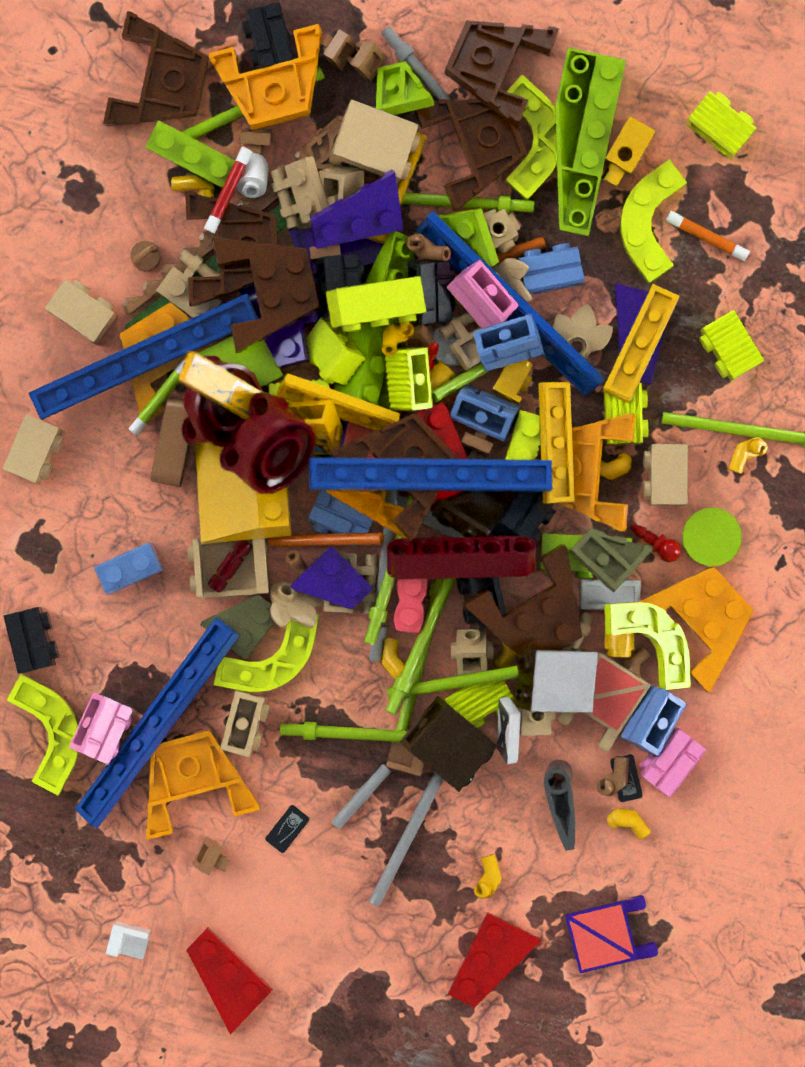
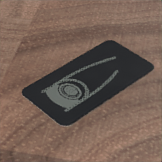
(633, 788)
(287, 828)

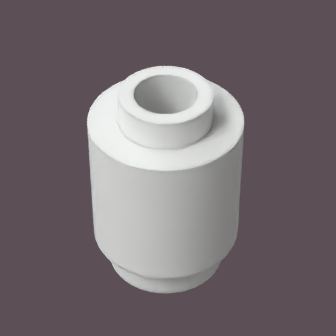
(254, 178)

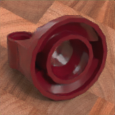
(209, 421)
(269, 446)

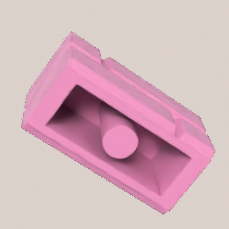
(482, 295)
(101, 728)
(673, 763)

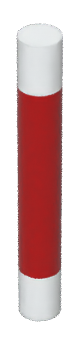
(228, 190)

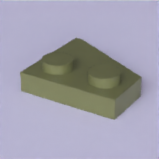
(609, 557)
(250, 620)

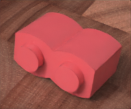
(409, 610)

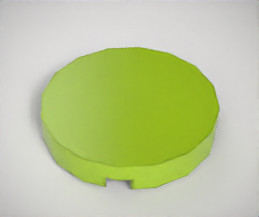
(711, 537)

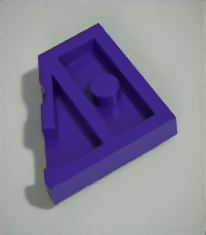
(333, 581)

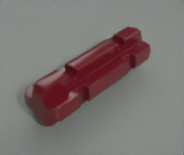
(229, 565)

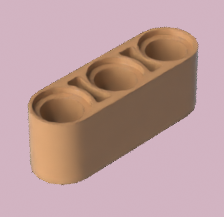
(171, 448)

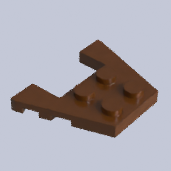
(485, 56)
(171, 79)
(486, 139)
(237, 224)
(281, 285)
(402, 440)
(543, 621)

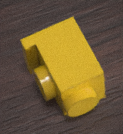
(512, 380)

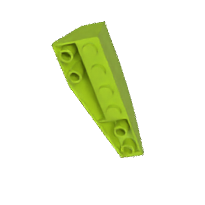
(583, 130)
(370, 378)

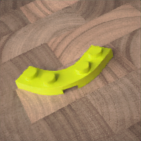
(542, 157)
(637, 215)
(663, 633)
(274, 671)
(60, 725)

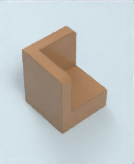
(403, 760)

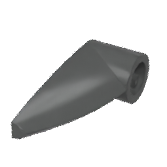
(561, 801)

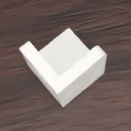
(128, 940)

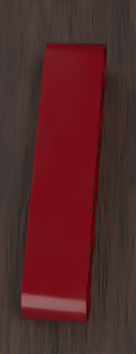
(461, 557)

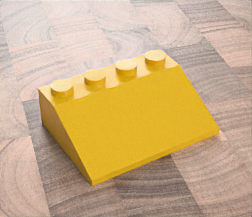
(231, 508)

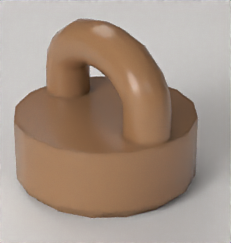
(145, 256)

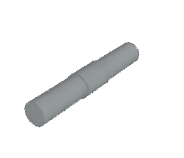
(361, 796)

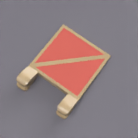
(615, 699)

